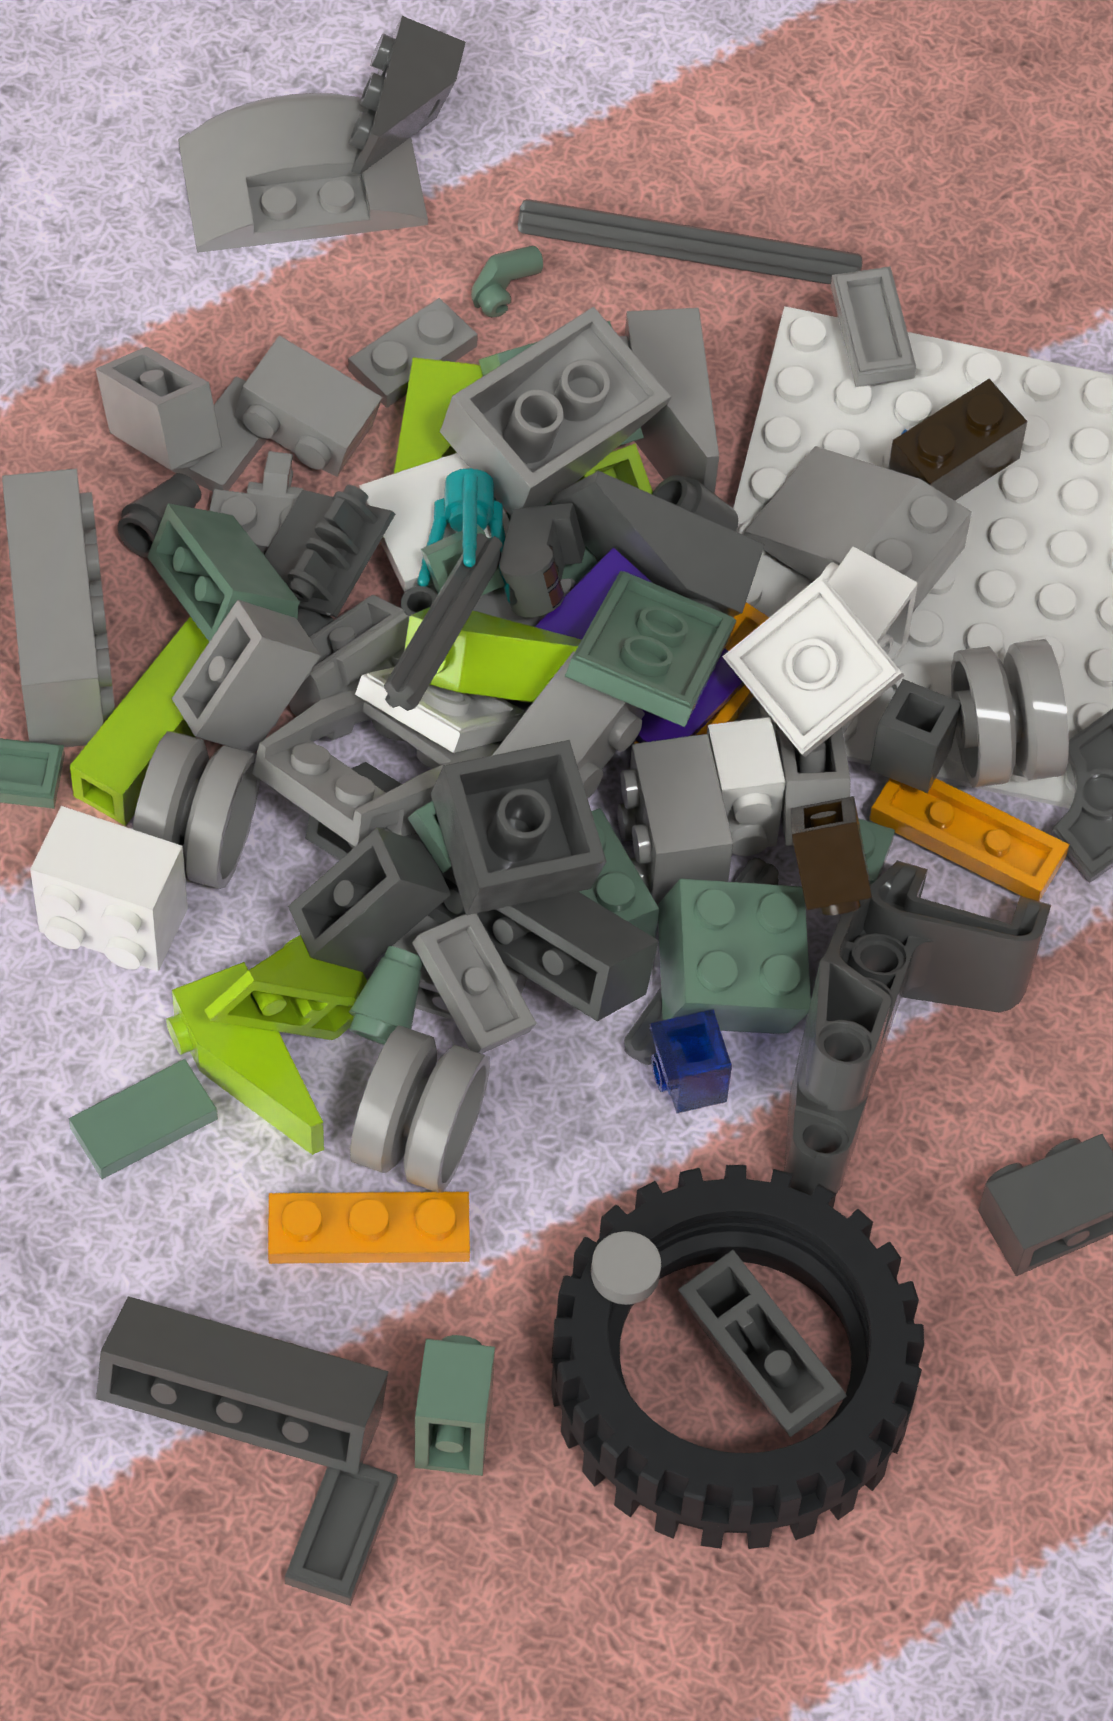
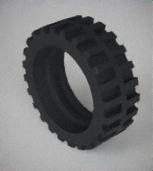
(723, 1489)

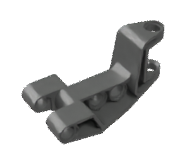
(876, 957)

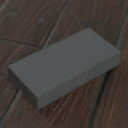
(341, 1532)

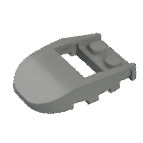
(334, 791)

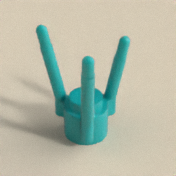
(465, 504)

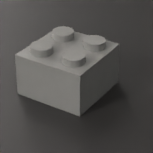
(675, 814)

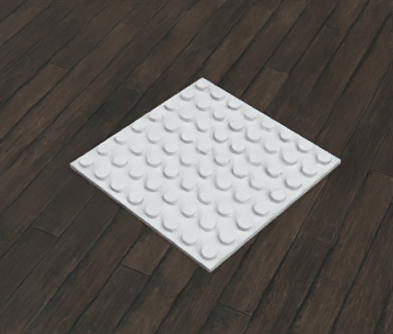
(1036, 530)

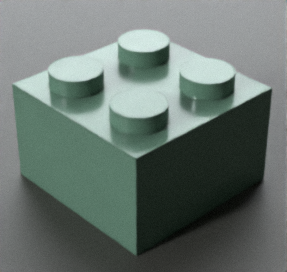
(735, 953)

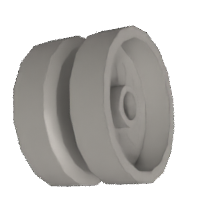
(1010, 713)
(199, 804)
(419, 1108)

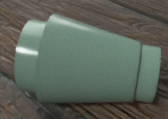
(388, 996)

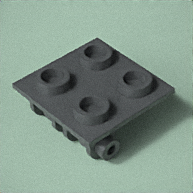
(327, 546)

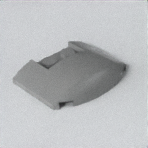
(286, 175)

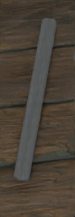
(685, 242)

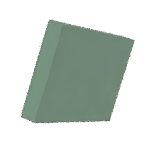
(651, 648)

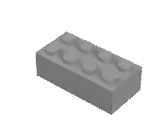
(58, 607)

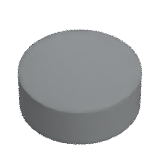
(626, 1267)

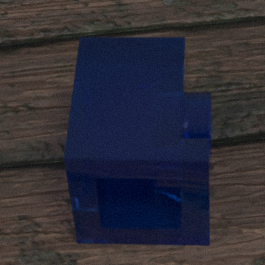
(691, 1060)

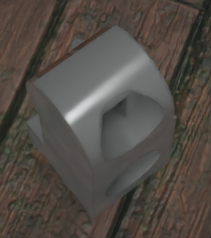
(535, 556)

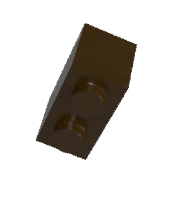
(962, 442)
(831, 855)

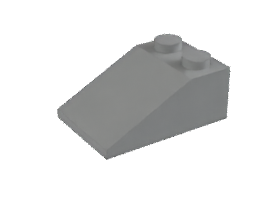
(553, 411)
(683, 433)
(850, 503)

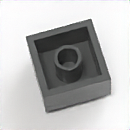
(518, 827)

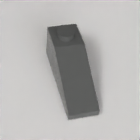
(761, 1343)

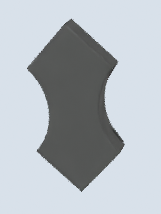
(1090, 817)

